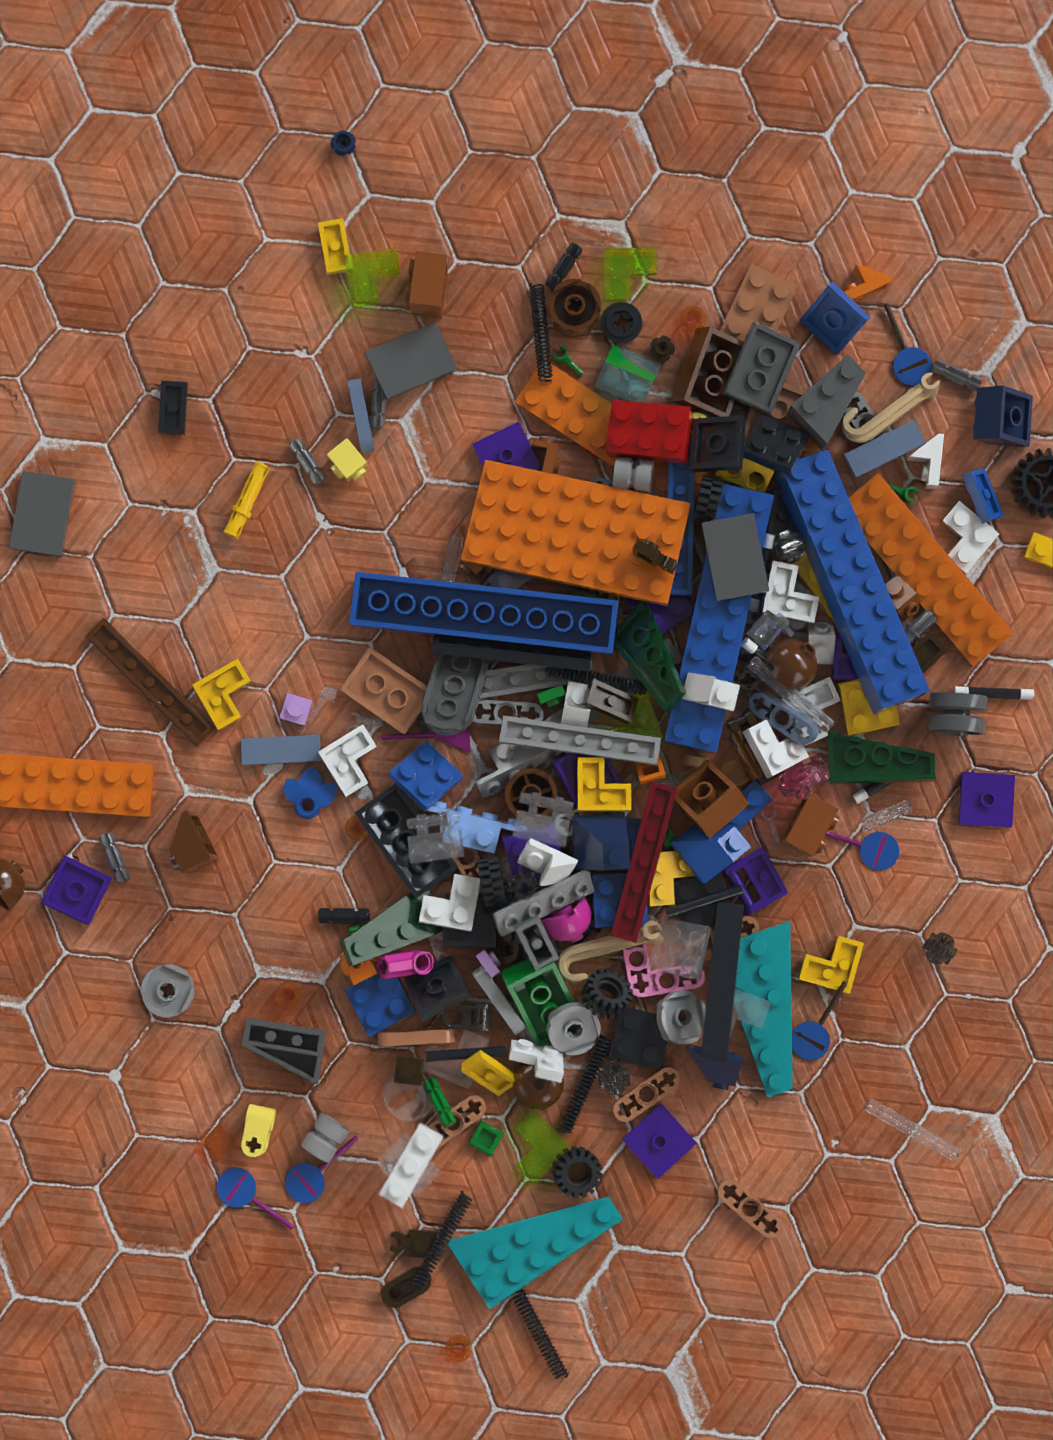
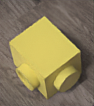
(347, 461)

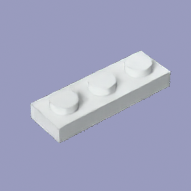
(411, 1165)

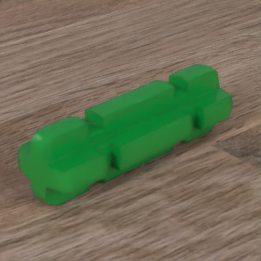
(439, 1102)

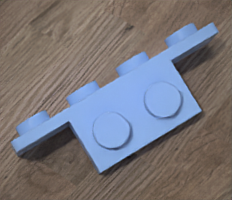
(477, 830)

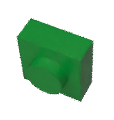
(552, 696)

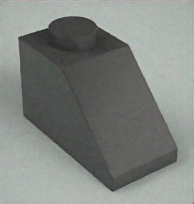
(535, 942)

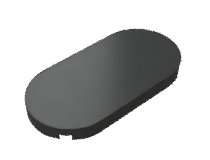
(453, 693)

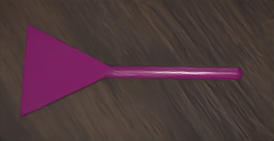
(460, 740)

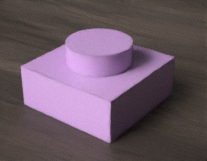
(296, 709)
(489, 962)

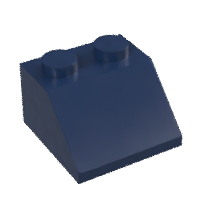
(1002, 416)

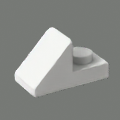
(931, 454)
(711, 691)
(574, 712)
(550, 863)

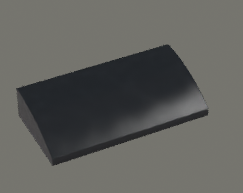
(387, 825)

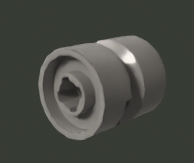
(633, 474)
(325, 1137)

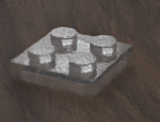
(681, 950)

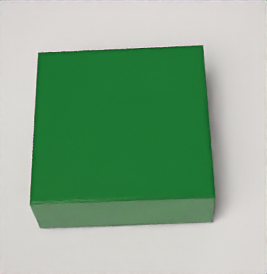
(486, 1138)

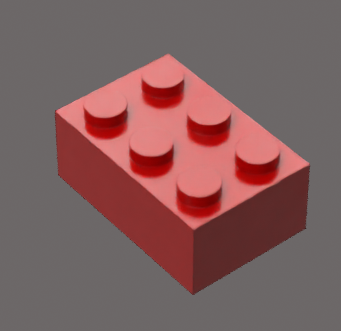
(649, 431)

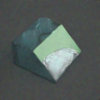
(626, 375)

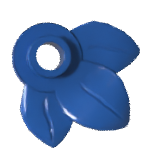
(309, 789)

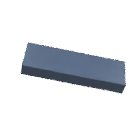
(884, 449)
(280, 749)

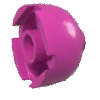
(568, 922)

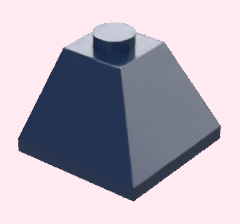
(601, 841)
(719, 1073)

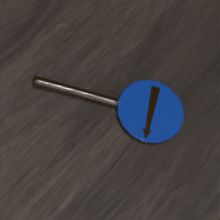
(911, 362)
(812, 1039)

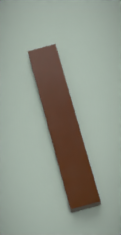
(150, 682)

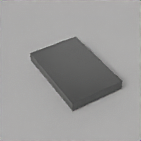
(410, 361)
(761, 368)
(42, 513)
(735, 557)

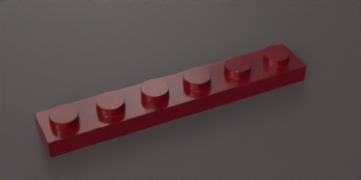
(643, 862)

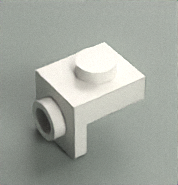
(822, 639)

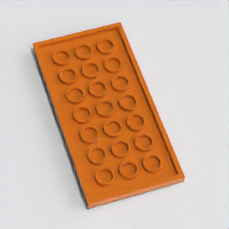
(573, 531)

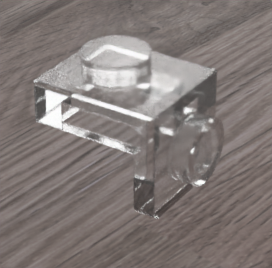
(768, 628)

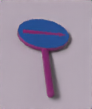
(877, 850)
(306, 1180)
(237, 1188)

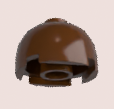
(793, 663)
(529, 781)
(11, 883)
(535, 1091)

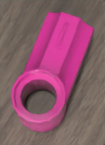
(404, 964)

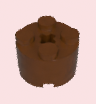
(580, 294)

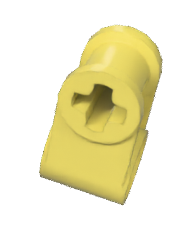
(258, 1124)

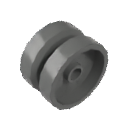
(957, 713)

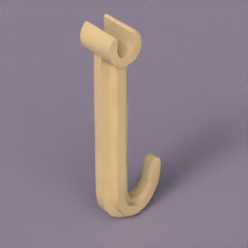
(891, 413)
(603, 946)

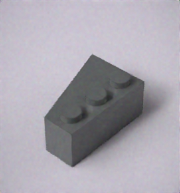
(827, 400)
(287, 1044)

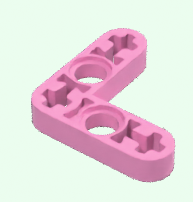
(652, 977)

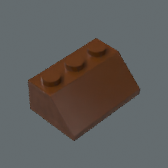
(707, 372)
(191, 845)

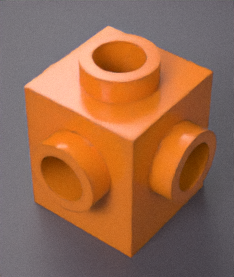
(361, 970)

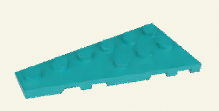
(766, 973)
(519, 1252)

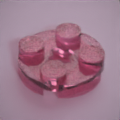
(801, 778)

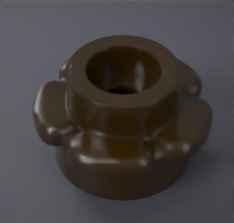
(662, 355)

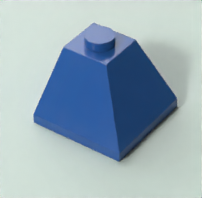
(710, 856)

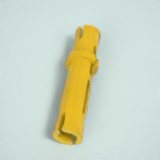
(244, 505)

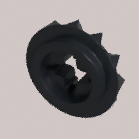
(627, 312)

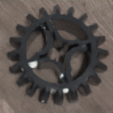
(1035, 480)

